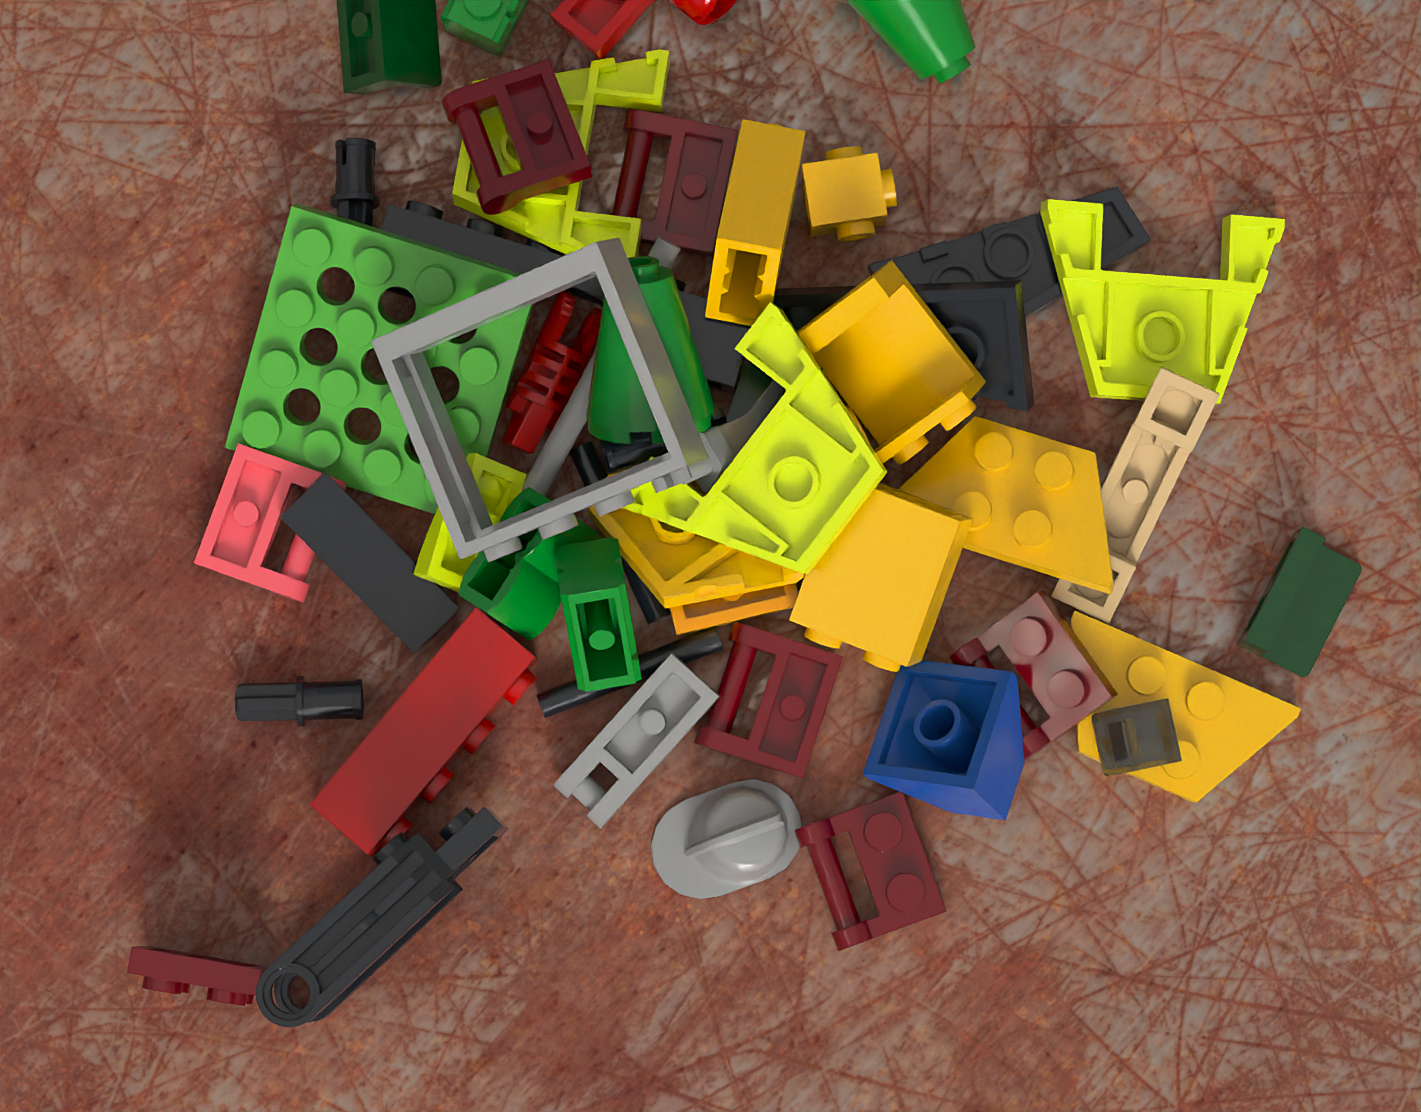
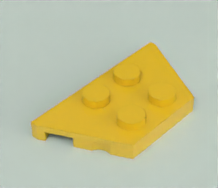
(1027, 499)
(684, 565)
(1213, 715)

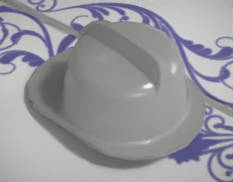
(726, 839)

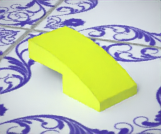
(438, 556)

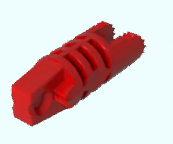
(549, 375)

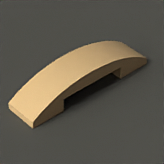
(1143, 480)

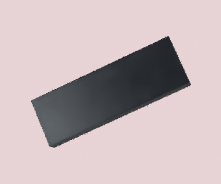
(368, 562)

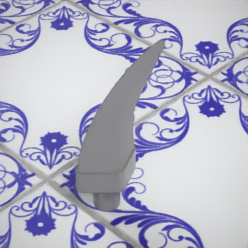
(727, 440)

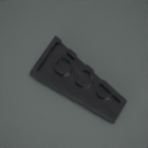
(1021, 253)
(980, 317)

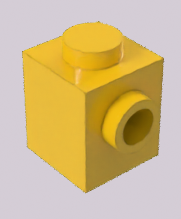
(847, 194)

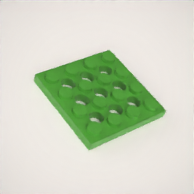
(298, 303)

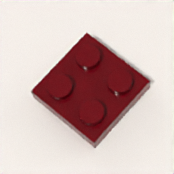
(176, 970)

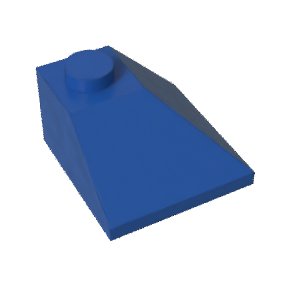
(951, 738)

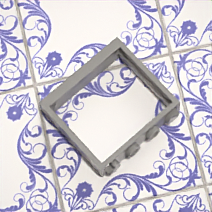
(436, 440)

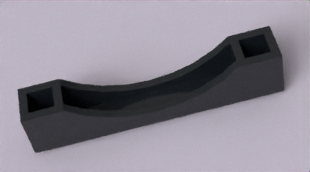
(484, 242)

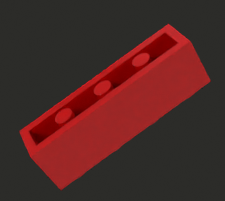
(425, 732)

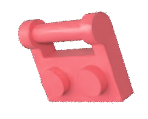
(249, 518)

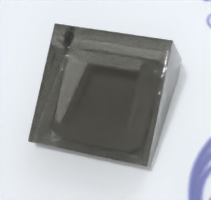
(1136, 737)

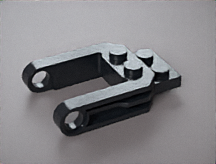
(375, 918)

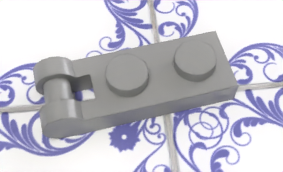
(638, 738)

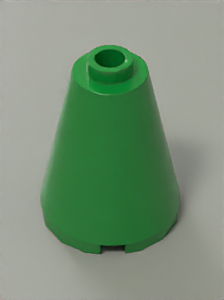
(923, 33)
(615, 393)

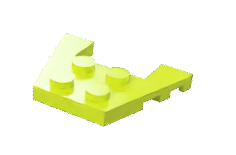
(554, 215)
(1139, 321)
(795, 474)

